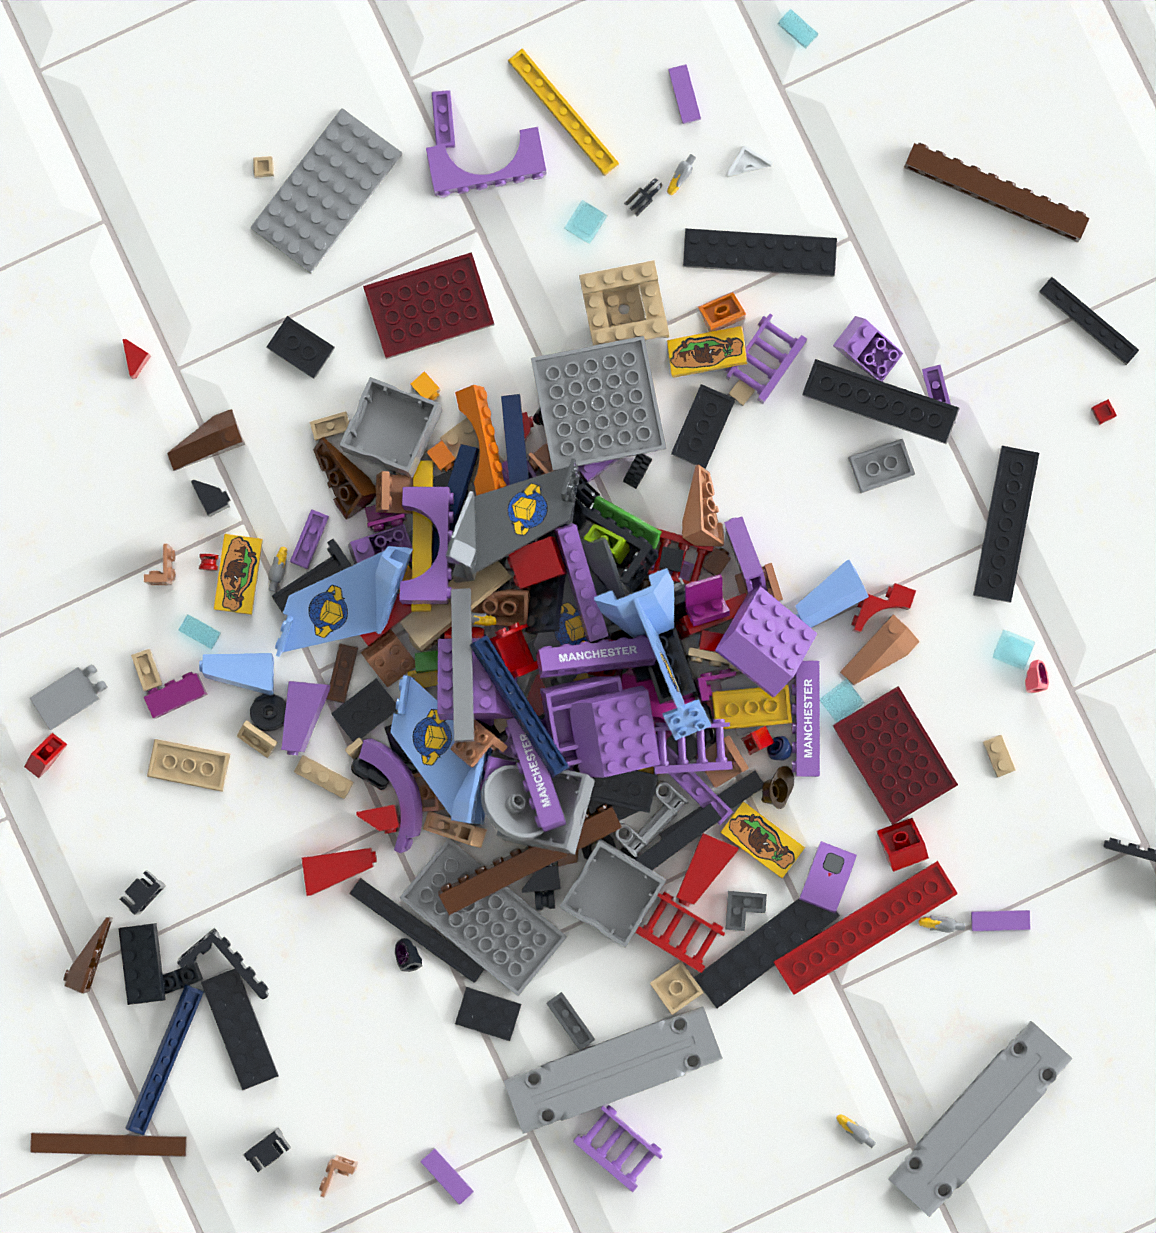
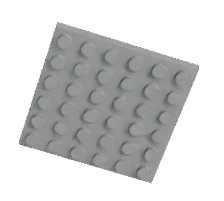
(598, 403)

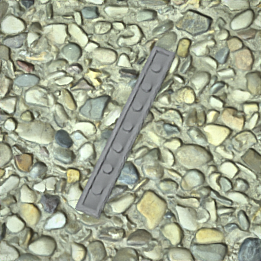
(462, 665)

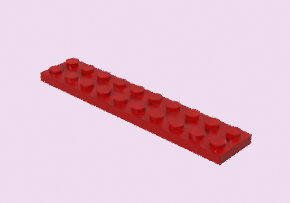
(865, 927)

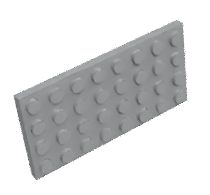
(326, 190)
(494, 931)

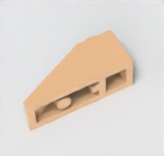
(454, 830)

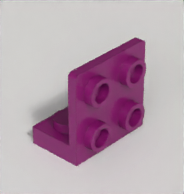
(378, 521)
(705, 600)
(704, 689)

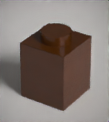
(717, 561)

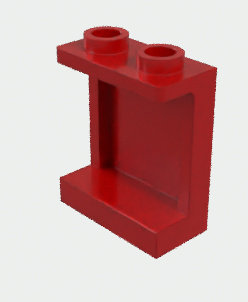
(536, 562)
(514, 650)

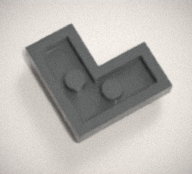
(738, 904)

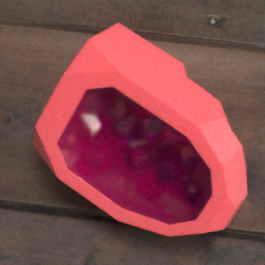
(1036, 677)

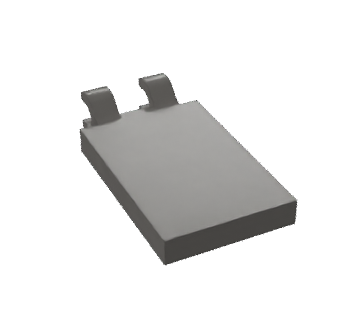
(67, 696)

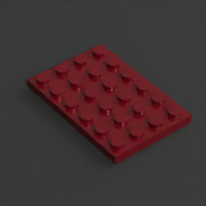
(428, 305)
(895, 755)

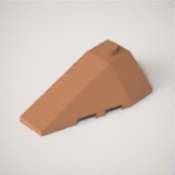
(700, 517)
(506, 606)
(885, 647)

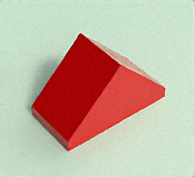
(135, 358)
(757, 740)

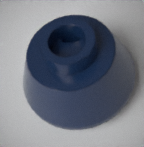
(780, 749)

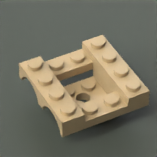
(611, 288)

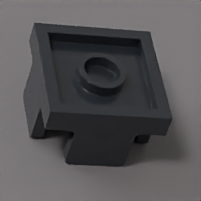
(142, 893)
(267, 1150)

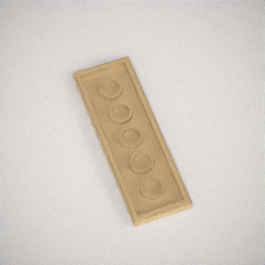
(427, 626)

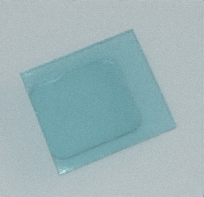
(585, 221)
(1013, 649)
(841, 701)

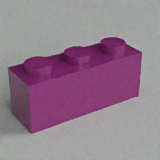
(175, 694)

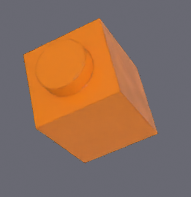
(441, 457)

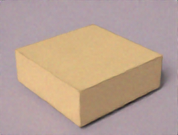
(263, 166)
(741, 392)
(355, 748)

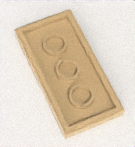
(188, 765)

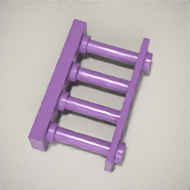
(784, 359)
(701, 763)
(614, 1167)

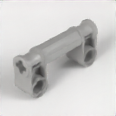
(672, 801)

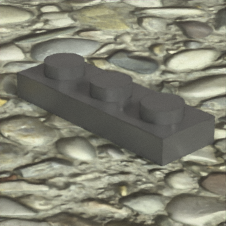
(570, 1021)

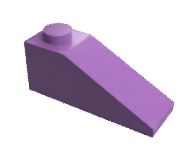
(936, 384)

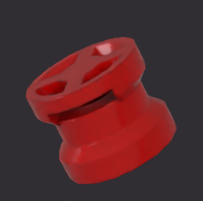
(208, 564)

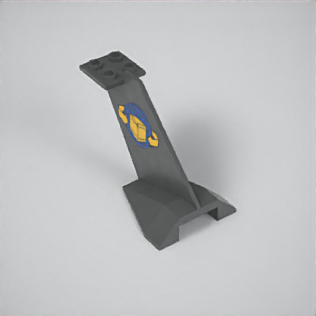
(510, 519)
(605, 579)

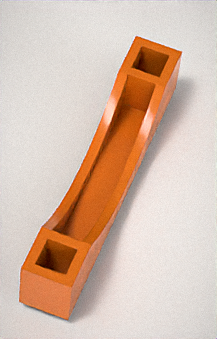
(474, 405)

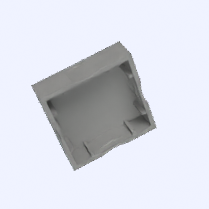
(391, 427)
(573, 795)
(613, 893)

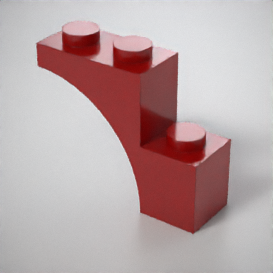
(898, 597)

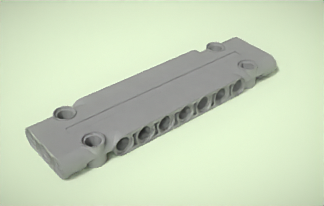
(613, 1070)
(980, 1118)

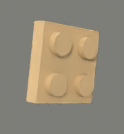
(676, 987)

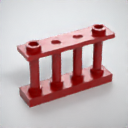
(666, 539)
(680, 950)

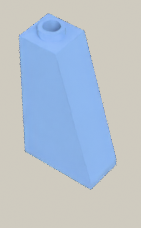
(832, 596)
(244, 670)

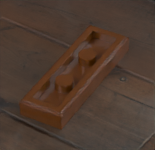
(342, 673)

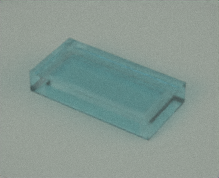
(798, 28)
(199, 631)

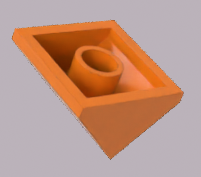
(722, 312)

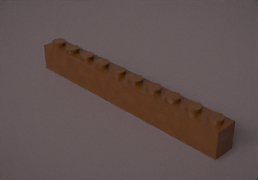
(996, 192)
(521, 863)

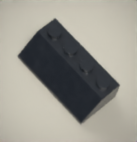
(680, 667)

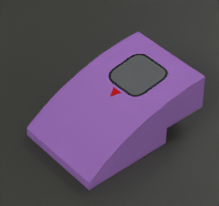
(827, 877)

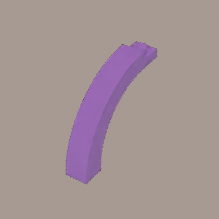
(405, 787)

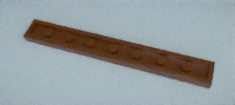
(108, 1144)

